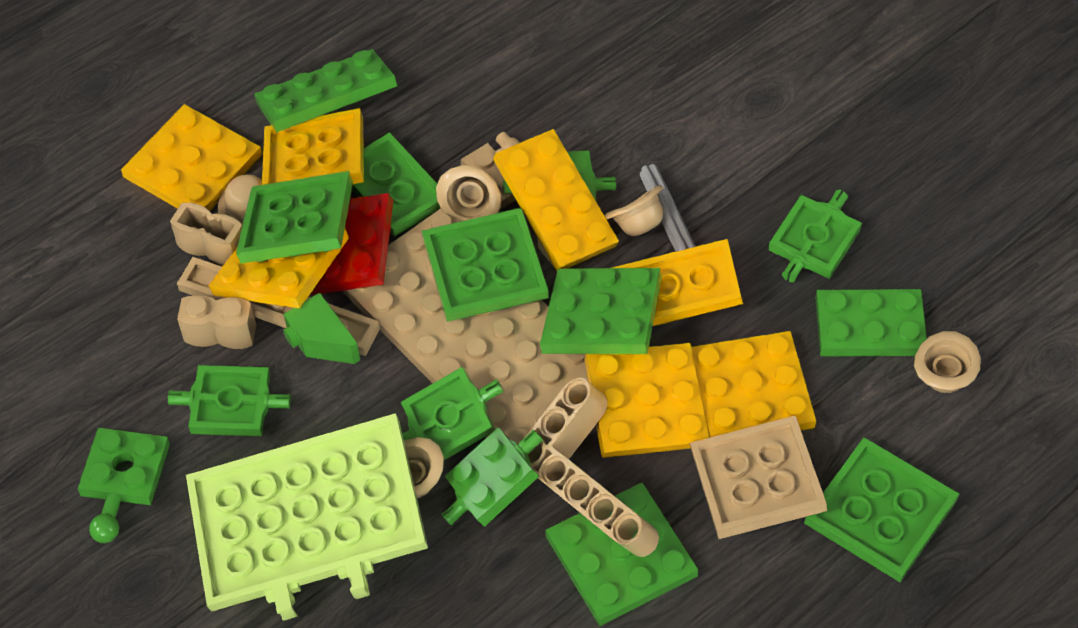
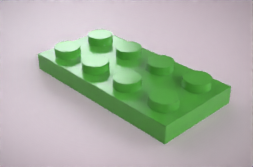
(325, 89)

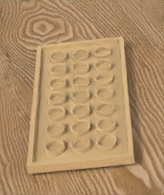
(487, 345)

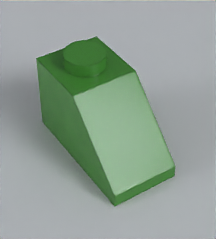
(320, 332)

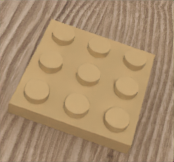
(758, 477)

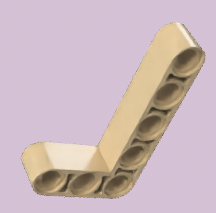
(563, 430)

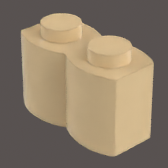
(205, 233)
(214, 322)

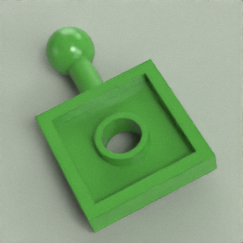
(131, 486)

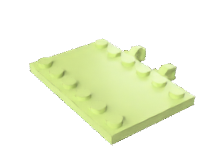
(305, 515)

